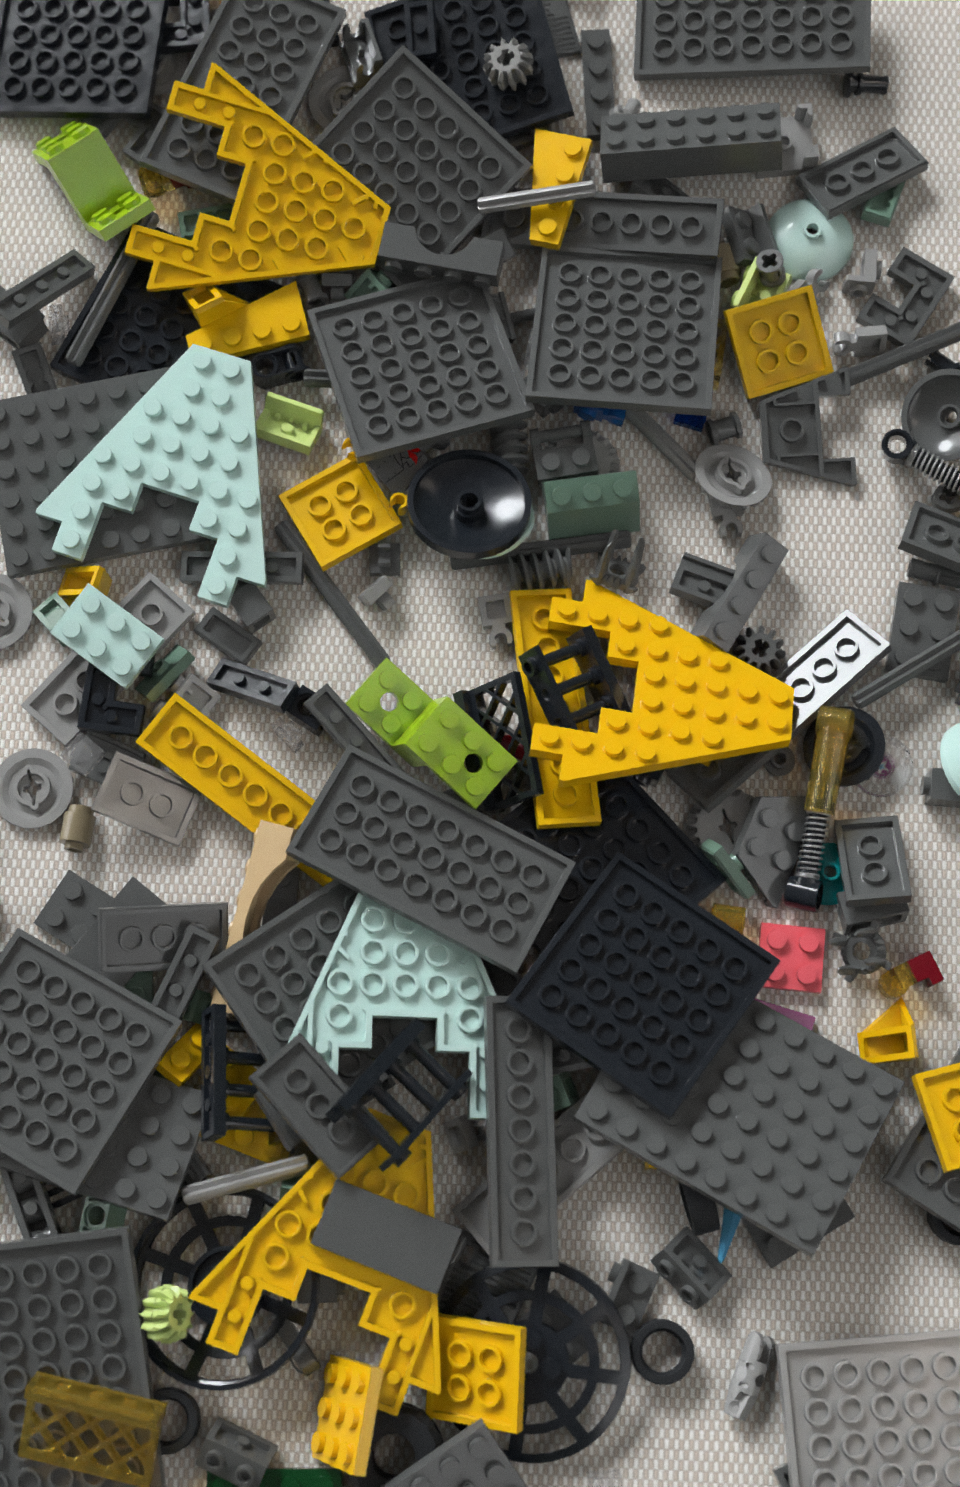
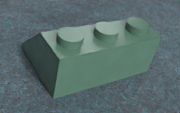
(592, 504)

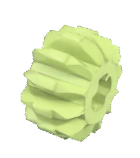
(167, 1314)

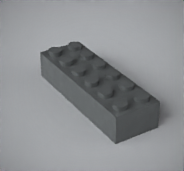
(691, 142)

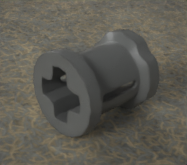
(771, 266)
(311, 291)
(724, 428)

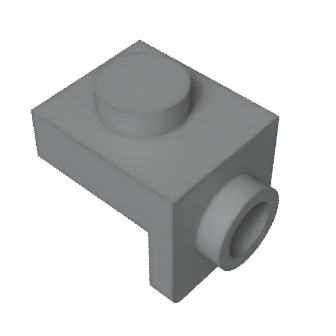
(870, 271)

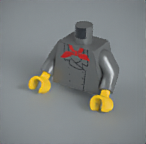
(397, 471)

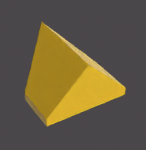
(211, 303)
(78, 577)
(889, 1037)

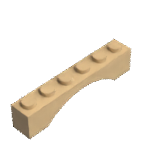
(263, 874)

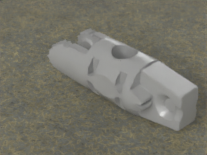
(749, 1375)

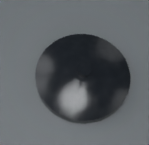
(469, 504)

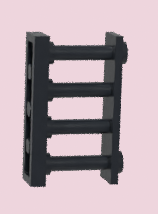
(595, 674)
(370, 1085)
(215, 1087)

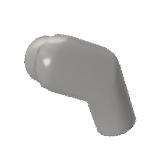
(632, 107)

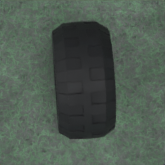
(414, 1426)

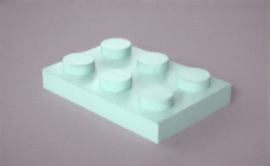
(107, 636)

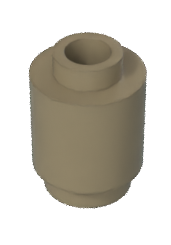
(730, 271)
(77, 828)

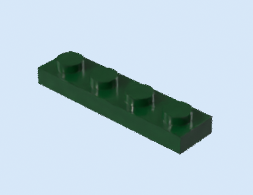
(289, 1477)

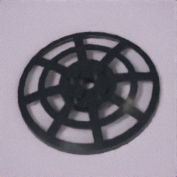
(197, 1273)
(553, 1355)

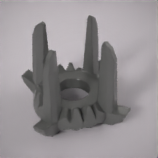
(631, 569)
(877, 954)

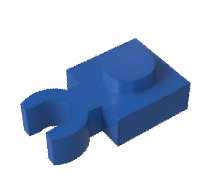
(613, 416)

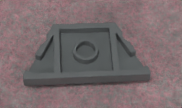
(771, 843)

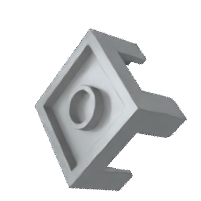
(797, 145)

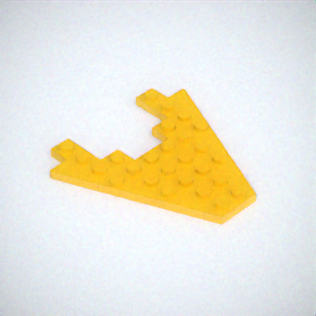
(291, 209)
(686, 702)
(281, 1251)

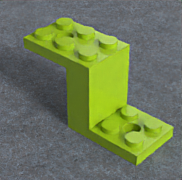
(92, 179)
(431, 733)

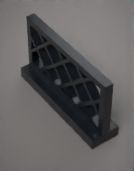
(474, 705)

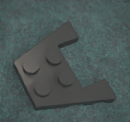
(793, 430)

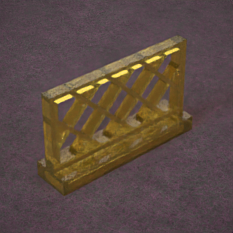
(90, 1402)

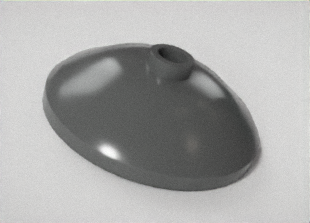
(927, 413)

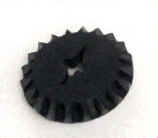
(863, 759)

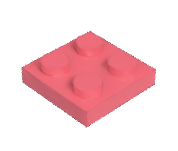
(800, 956)

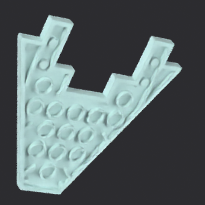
(188, 441)
(398, 971)

